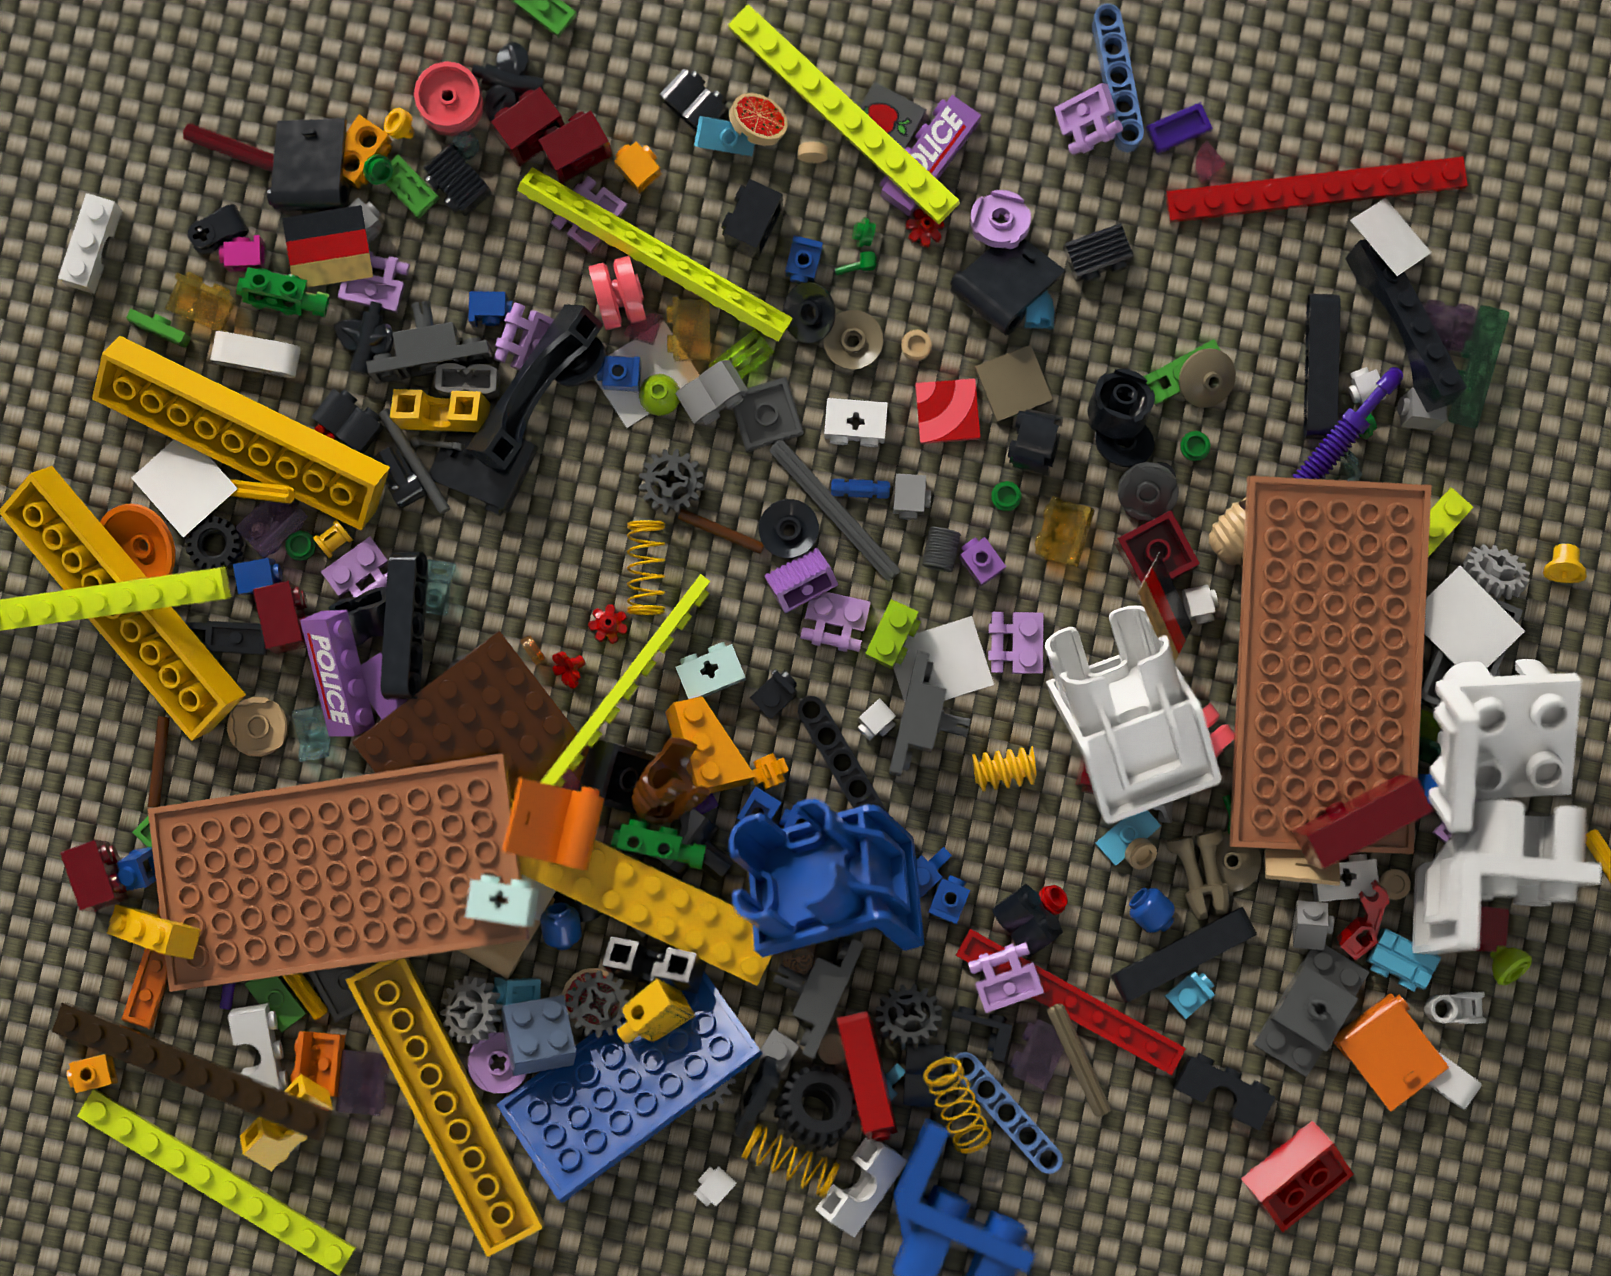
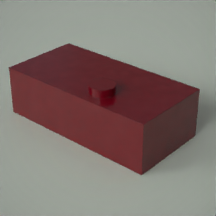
(1362, 820)

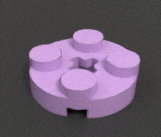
(995, 234)
(480, 1065)

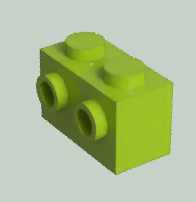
(892, 633)

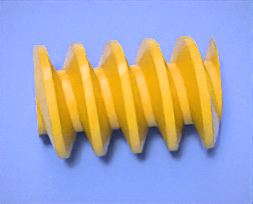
(1004, 769)

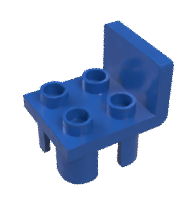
(827, 877)
(935, 1221)

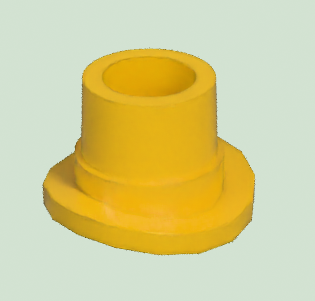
(1565, 565)

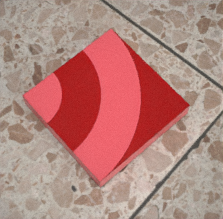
(947, 411)

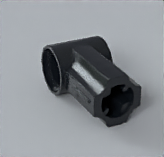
(402, 482)

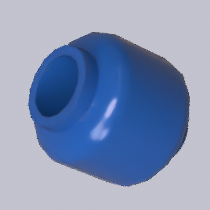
(1152, 910)
(561, 926)

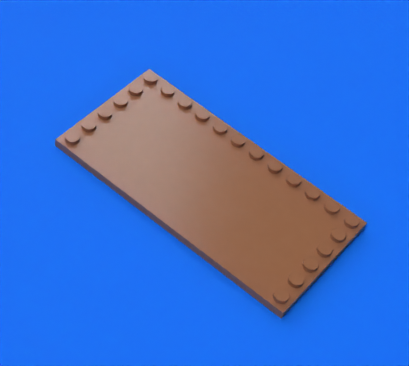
(1327, 651)
(334, 871)

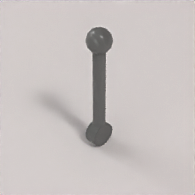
(416, 441)

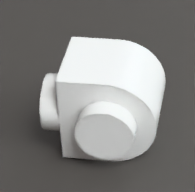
(1363, 384)
(1200, 603)
(876, 720)
(714, 1186)

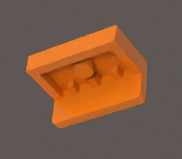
(319, 1058)

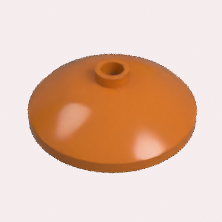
(133, 527)

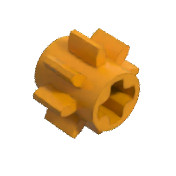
(769, 771)

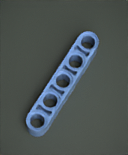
(1120, 64)
(1017, 1123)

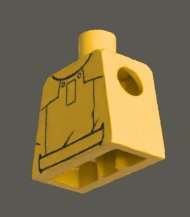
(654, 1012)

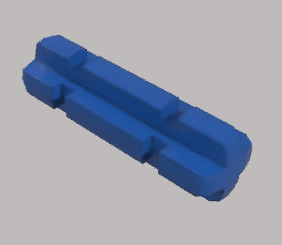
(860, 488)

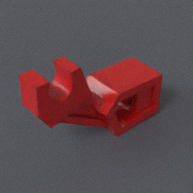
(1374, 909)

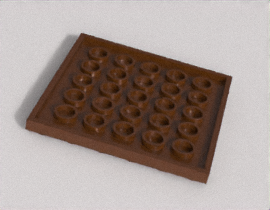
(475, 710)

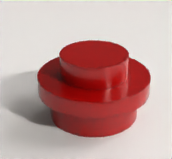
(1053, 899)

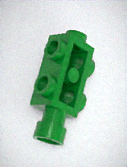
(278, 290)
(651, 840)

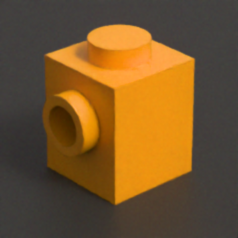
(637, 165)
(92, 1073)

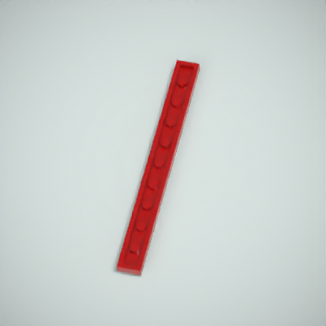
(1316, 189)

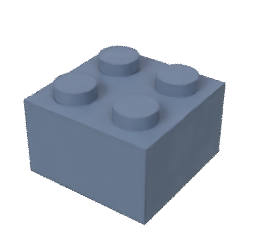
(538, 1035)

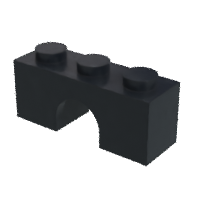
(636, 963)
(1250, 1102)

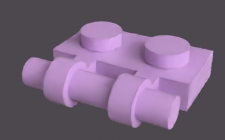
(1084, 110)
(604, 199)
(376, 288)
(533, 328)
(355, 567)
(840, 612)
(1026, 643)
(1010, 986)

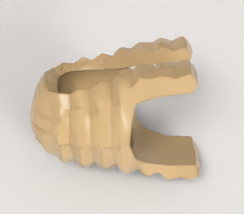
(1228, 534)

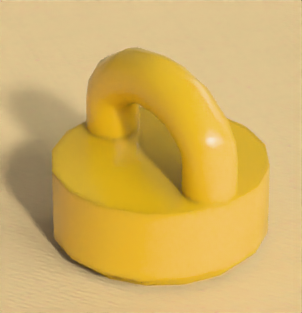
(399, 124)

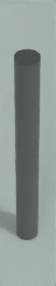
(415, 462)

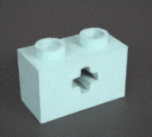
(727, 675)
(483, 902)

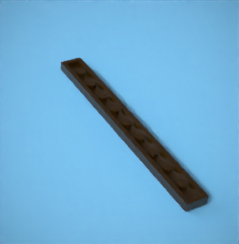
(192, 1071)

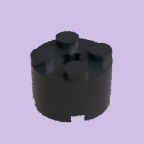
(1120, 404)
(1036, 441)

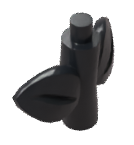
(506, 78)
(365, 337)

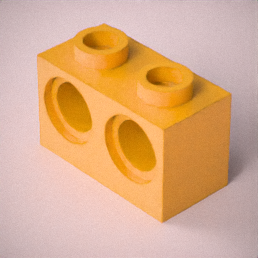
(354, 150)

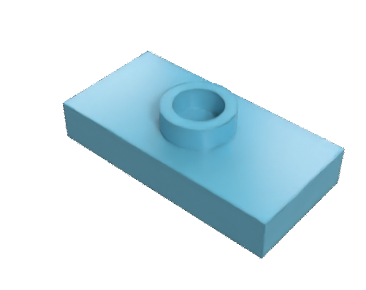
(721, 136)
(1117, 839)

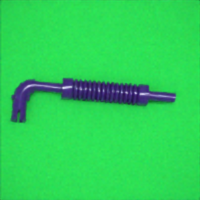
(1347, 430)

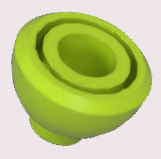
(659, 395)
(1509, 964)

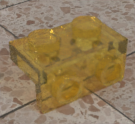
(200, 302)
(690, 329)
(1063, 532)

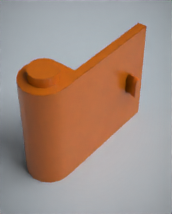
(554, 823)
(1388, 1047)

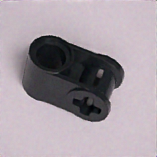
(218, 228)

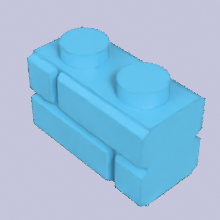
(1395, 957)

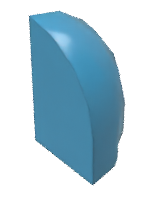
(1040, 313)

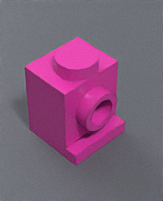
(243, 254)

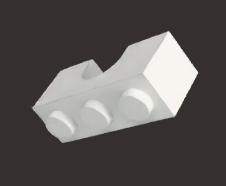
(83, 257)
(256, 1027)
(853, 1206)

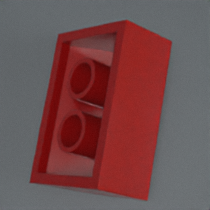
(1297, 1176)

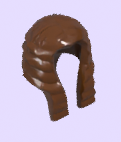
(665, 785)

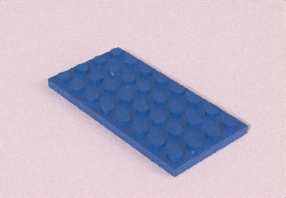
(622, 1094)

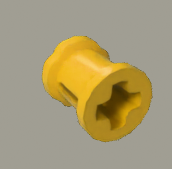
(332, 538)

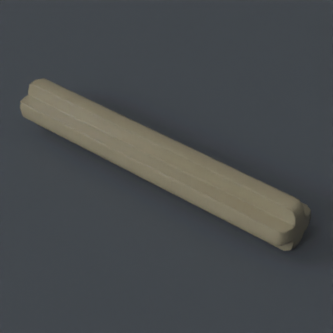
(1078, 1060)

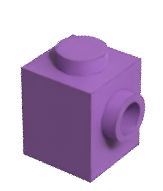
(981, 560)

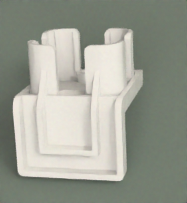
(1132, 718)
(1503, 737)
(1500, 857)

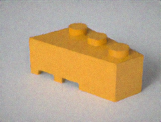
(716, 758)

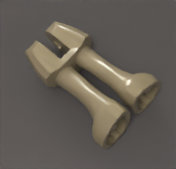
(1207, 843)

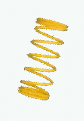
(639, 526)
(959, 1133)
(819, 1192)

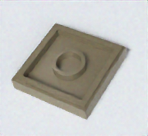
(1013, 383)

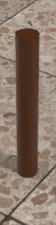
(721, 531)
(158, 761)

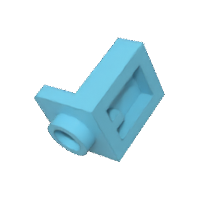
(516, 990)
(1190, 993)

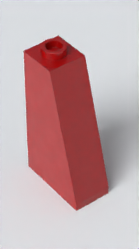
(867, 1076)

